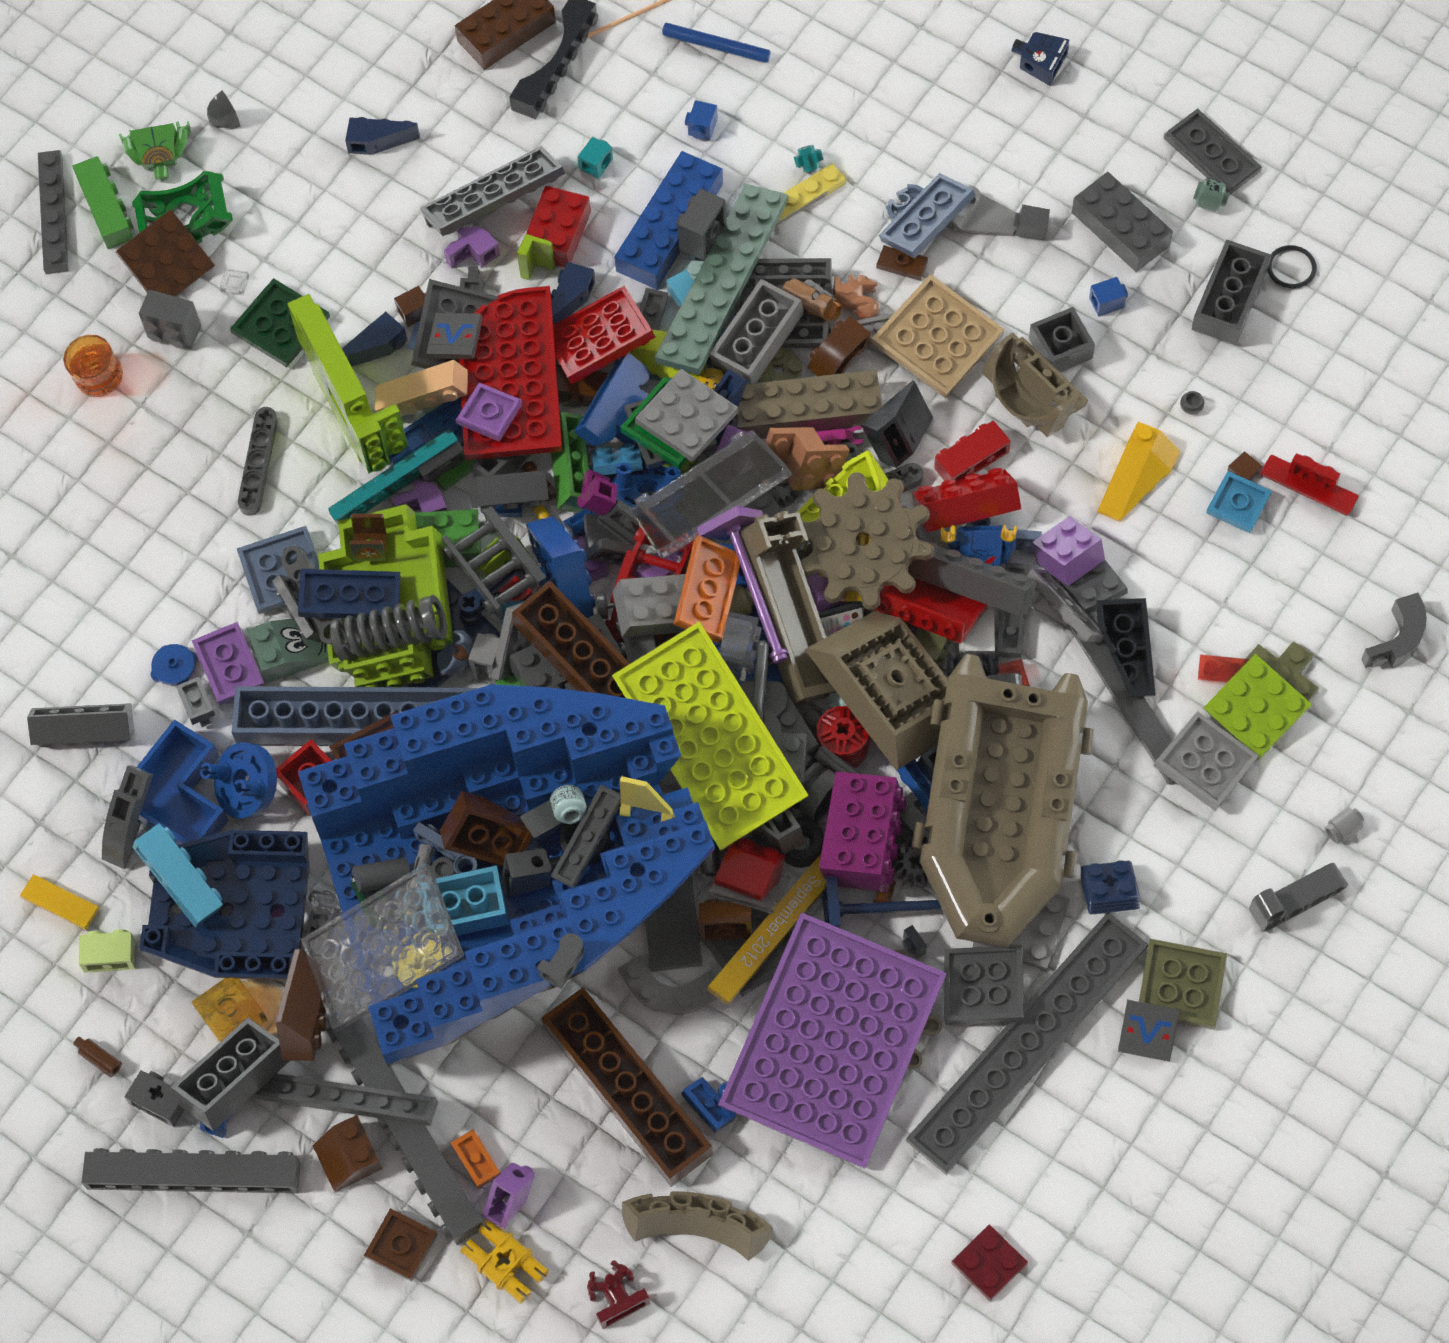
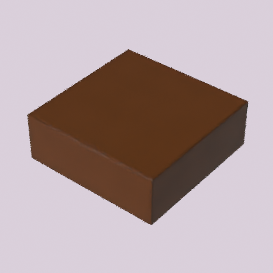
(1245, 466)

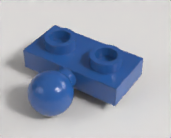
(705, 1103)

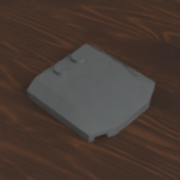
(810, 329)

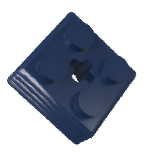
(1110, 887)

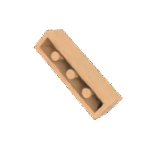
(423, 388)

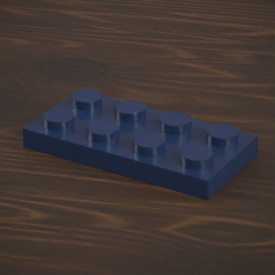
(346, 592)

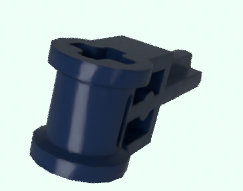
(474, 600)

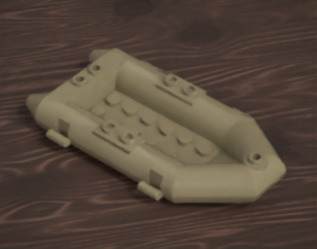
(1001, 800)

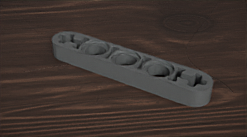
(258, 471)

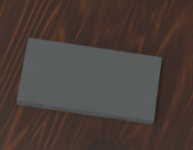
(1212, 151)
(674, 932)

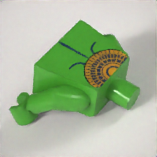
(156, 147)

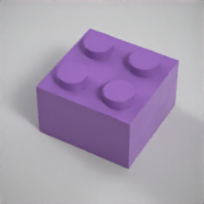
(1068, 550)

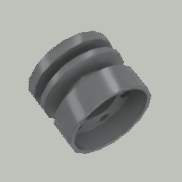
(818, 788)

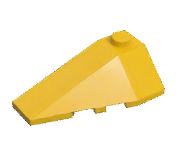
(1143, 464)

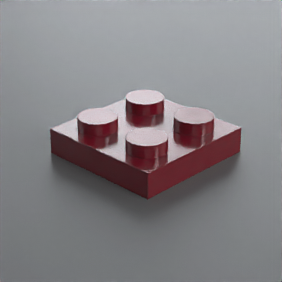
(989, 1262)

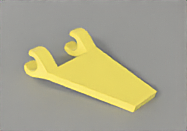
(641, 795)

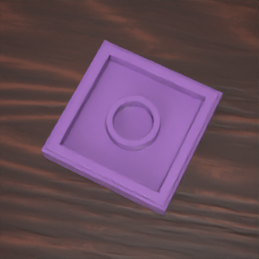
(489, 412)

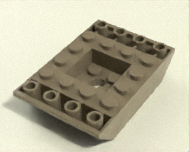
(860, 669)

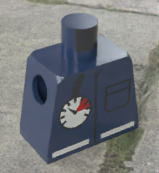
(1042, 55)

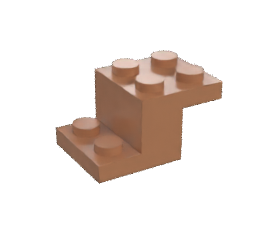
(807, 456)

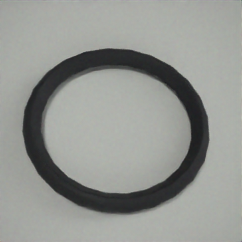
(1297, 248)

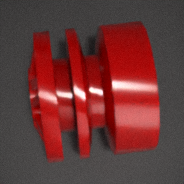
(849, 747)

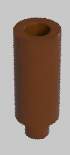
(98, 1056)

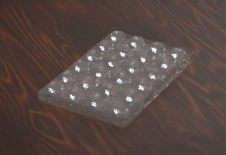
(382, 946)

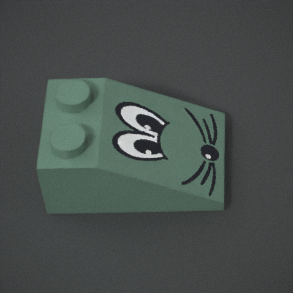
(283, 649)

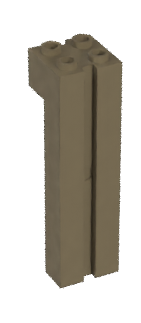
(784, 587)

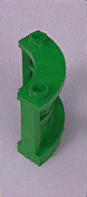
(200, 192)

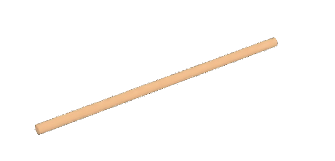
(632, 15)

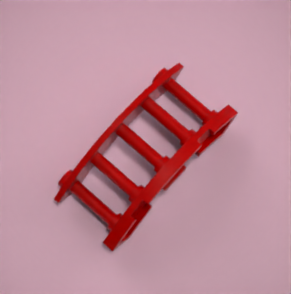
(630, 565)

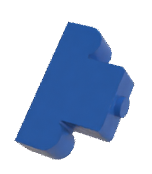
(606, 412)

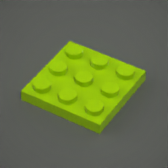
(1257, 706)

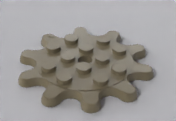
(879, 562)

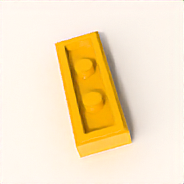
(59, 902)

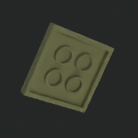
(1184, 980)

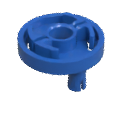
(633, 483)
(230, 780)

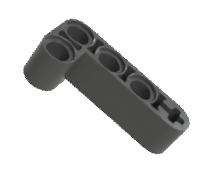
(1277, 907)

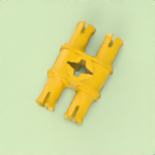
(506, 1247)

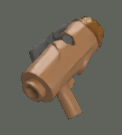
(814, 299)

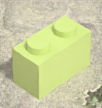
(107, 951)

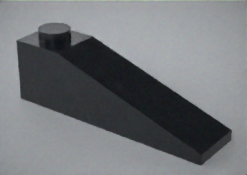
(1128, 639)

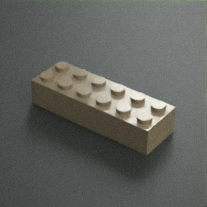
(813, 402)

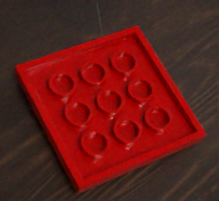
(600, 334)

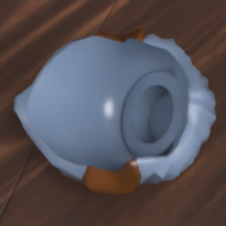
(455, 656)

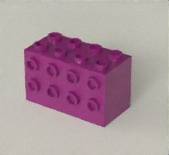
(862, 831)

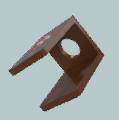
(368, 527)

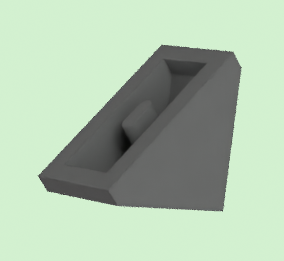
(541, 821)

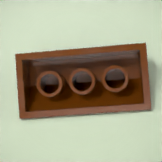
(300, 1012)

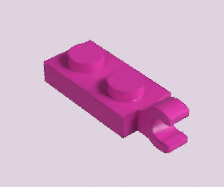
(835, 435)

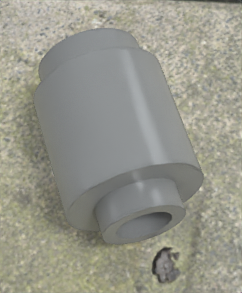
(1344, 825)

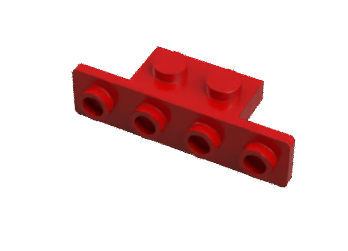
(1311, 481)

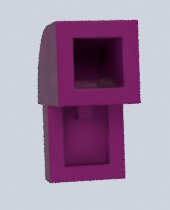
(597, 493)

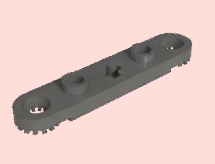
(321, 625)

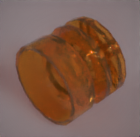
(93, 365)

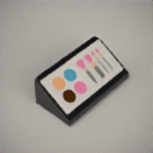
(840, 617)

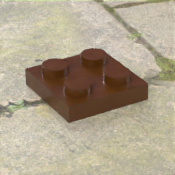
(400, 1244)

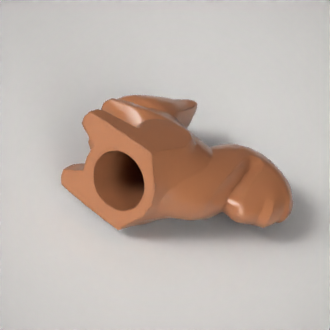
(852, 297)

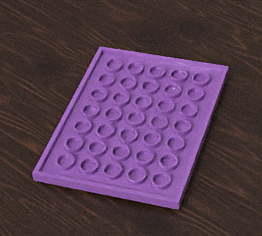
(832, 1040)

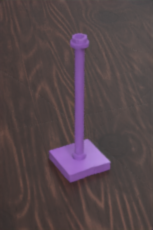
(729, 526)

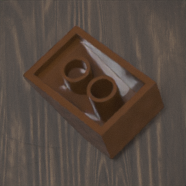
(483, 830)

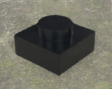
(914, 942)

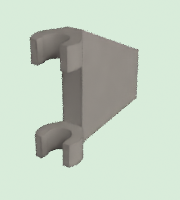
(985, 217)

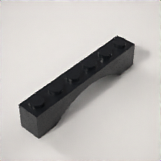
(533, 91)

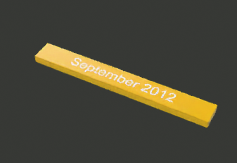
(768, 935)

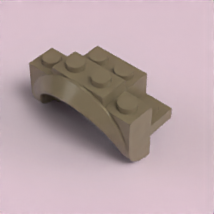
(1036, 392)

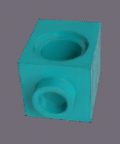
(595, 157)

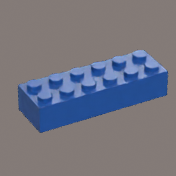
(653, 240)

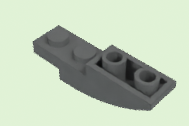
(123, 815)

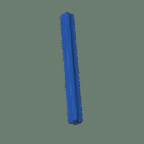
(716, 42)

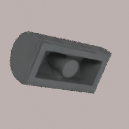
(379, 874)

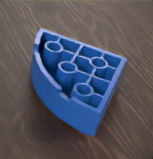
(562, 562)

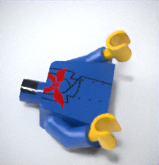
(989, 543)

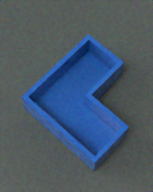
(171, 797)

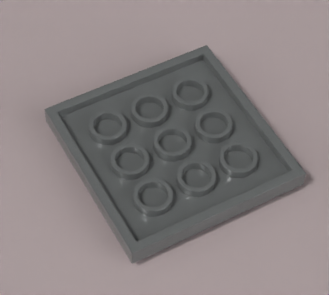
(443, 298)

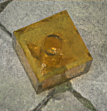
(227, 1006)

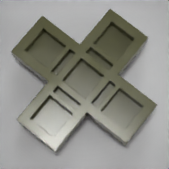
(1290, 666)

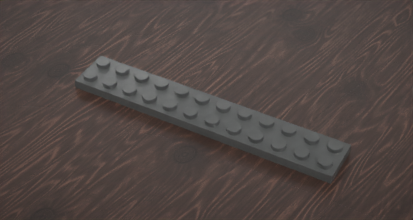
(1026, 1045)

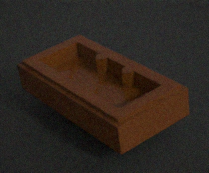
(901, 263)

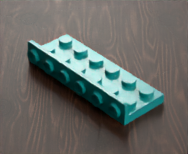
(390, 480)

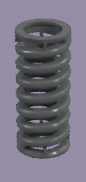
(388, 623)

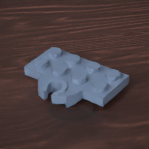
(924, 213)

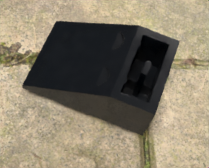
(898, 426)

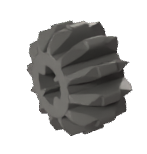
(905, 871)

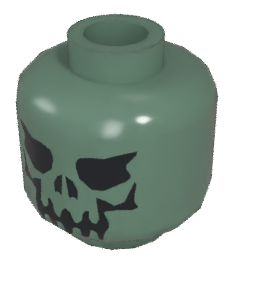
(1211, 194)

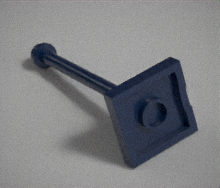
(834, 909)

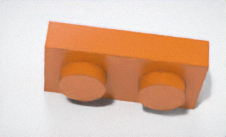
(475, 1158)

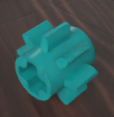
(808, 158)

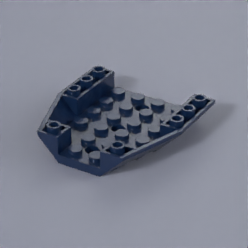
(255, 876)

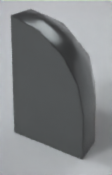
(221, 112)

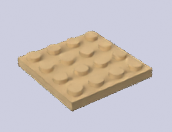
(937, 336)

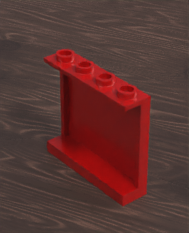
(933, 609)

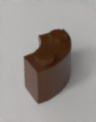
(839, 348)

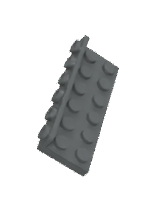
(492, 191)

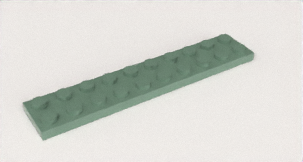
(721, 279)

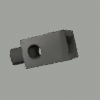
(527, 871)

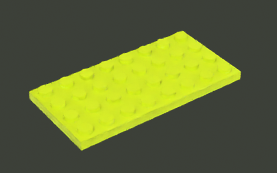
(722, 742)

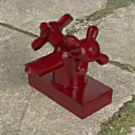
(619, 1301)

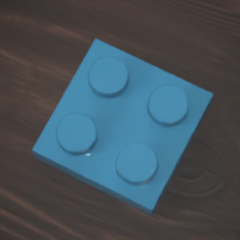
(606, 459)
(1238, 502)

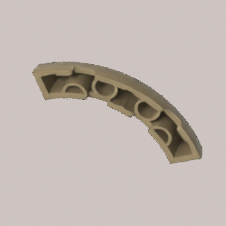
(697, 1216)

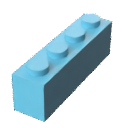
(178, 875)

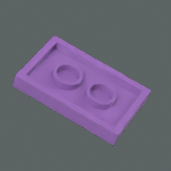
(227, 661)

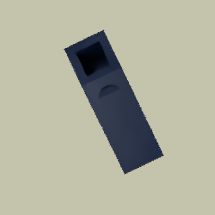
(376, 135)
(572, 291)

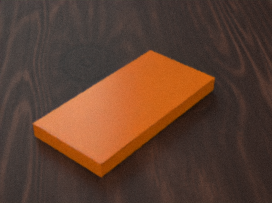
(708, 588)

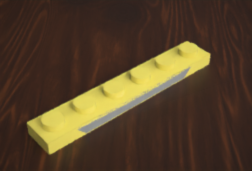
(812, 190)

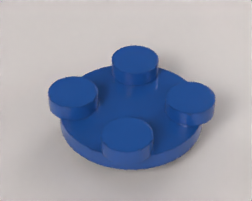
(173, 664)

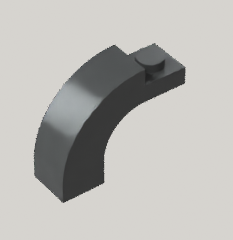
(1411, 620)

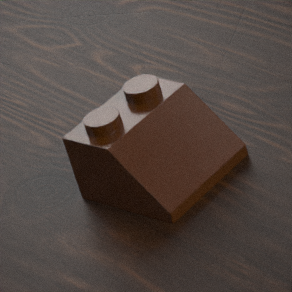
(724, 921)
(346, 1154)

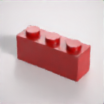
(972, 452)

